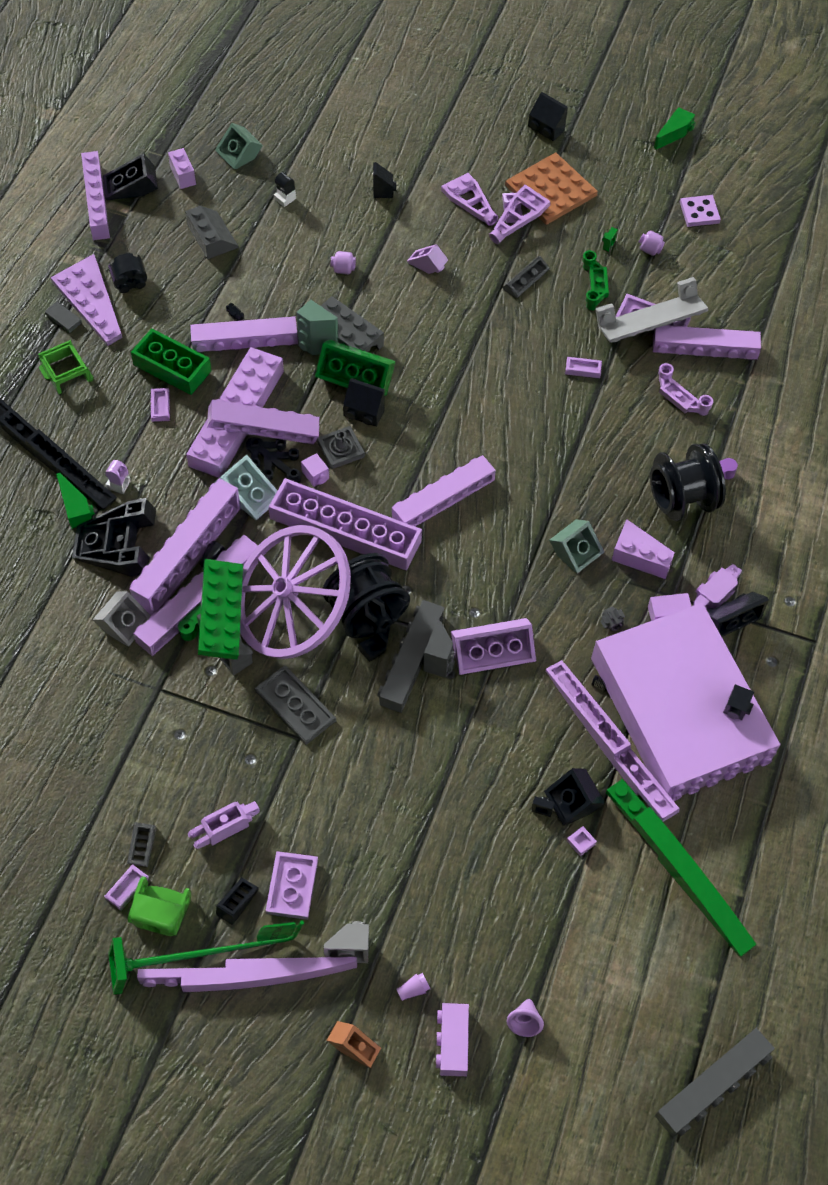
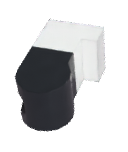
(285, 189)

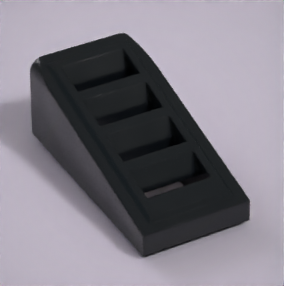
(230, 912)

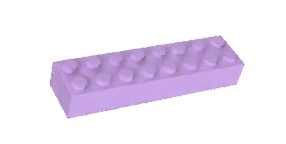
(251, 386)
(346, 522)
(186, 546)

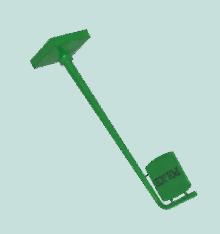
(121, 965)

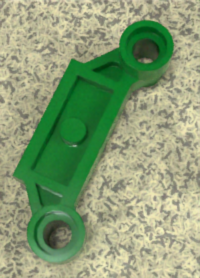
(598, 280)

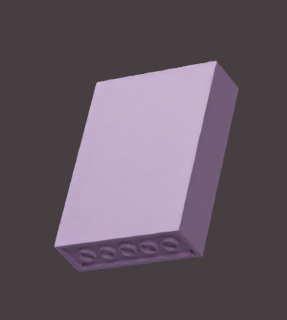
(672, 694)

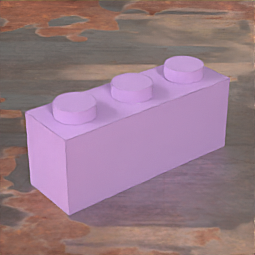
(453, 1039)

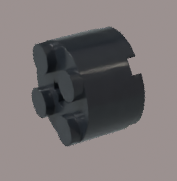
(128, 272)

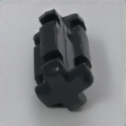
(235, 312)

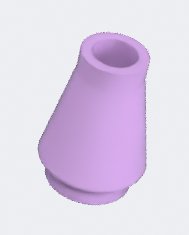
(413, 987)

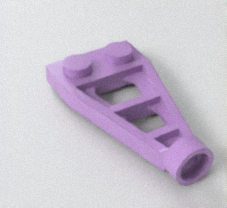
(462, 185)
(526, 197)

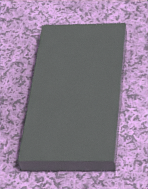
(295, 704)

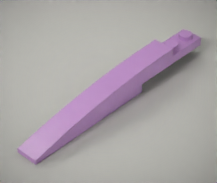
(612, 741)
(246, 973)

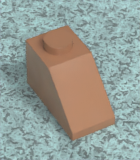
(353, 1043)

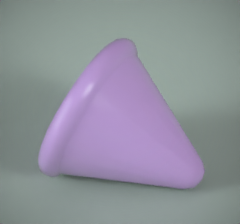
(525, 1020)

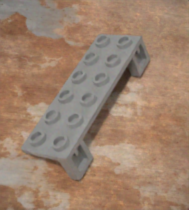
(652, 317)

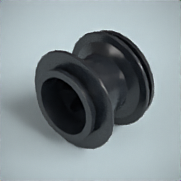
(688, 481)

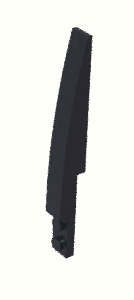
(53, 456)

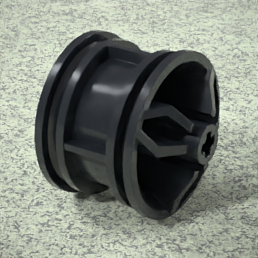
(373, 598)

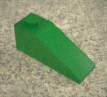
(676, 128)
(75, 503)

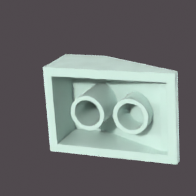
(253, 487)

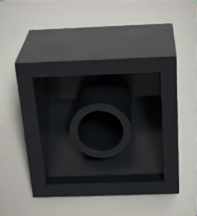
(548, 117)
(364, 402)
(574, 796)

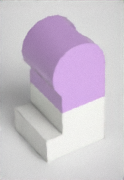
(117, 475)

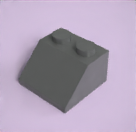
(439, 652)

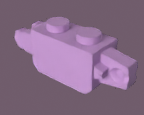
(719, 587)
(224, 823)

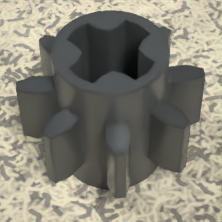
(612, 618)

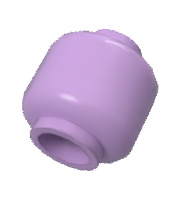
(651, 243)
(343, 262)

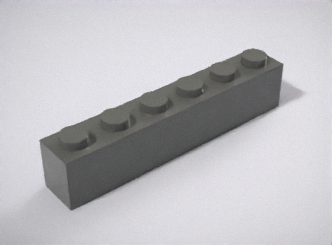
(410, 658)
(715, 1082)

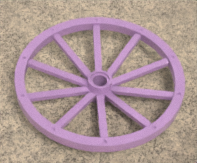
(286, 589)

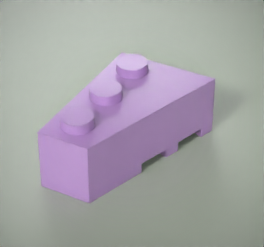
(642, 551)

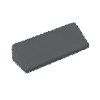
(526, 277)

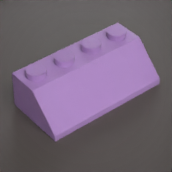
(493, 646)

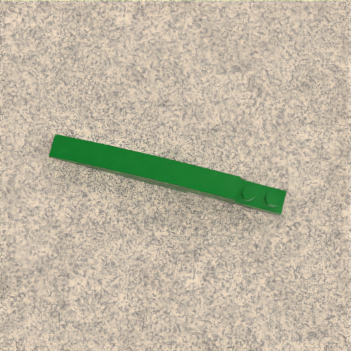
(682, 867)

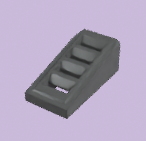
(135, 836)

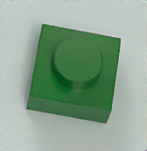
(609, 238)

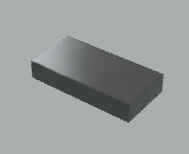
(63, 317)

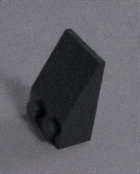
(131, 179)

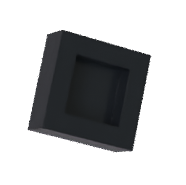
(542, 806)

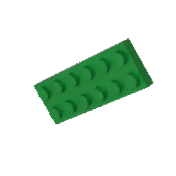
(220, 609)

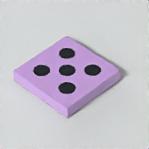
(700, 210)

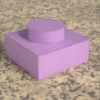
(581, 841)

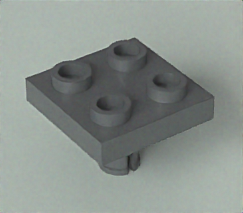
(341, 447)

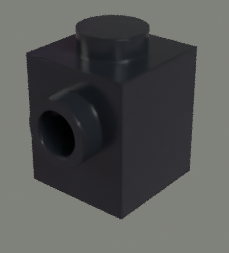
(739, 703)

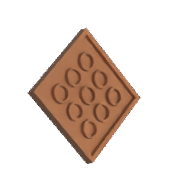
(557, 183)

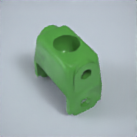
(158, 908)

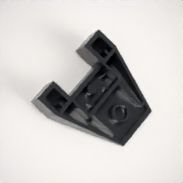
(111, 538)

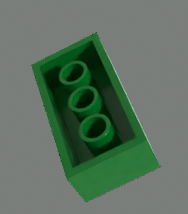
(171, 361)
(342, 362)

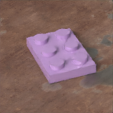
(292, 885)

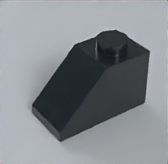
(382, 182)

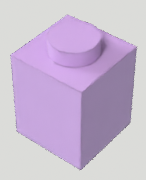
(315, 470)

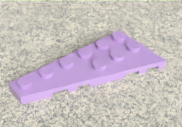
(87, 293)

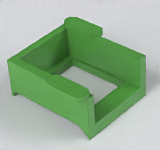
(58, 353)

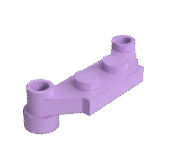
(679, 396)

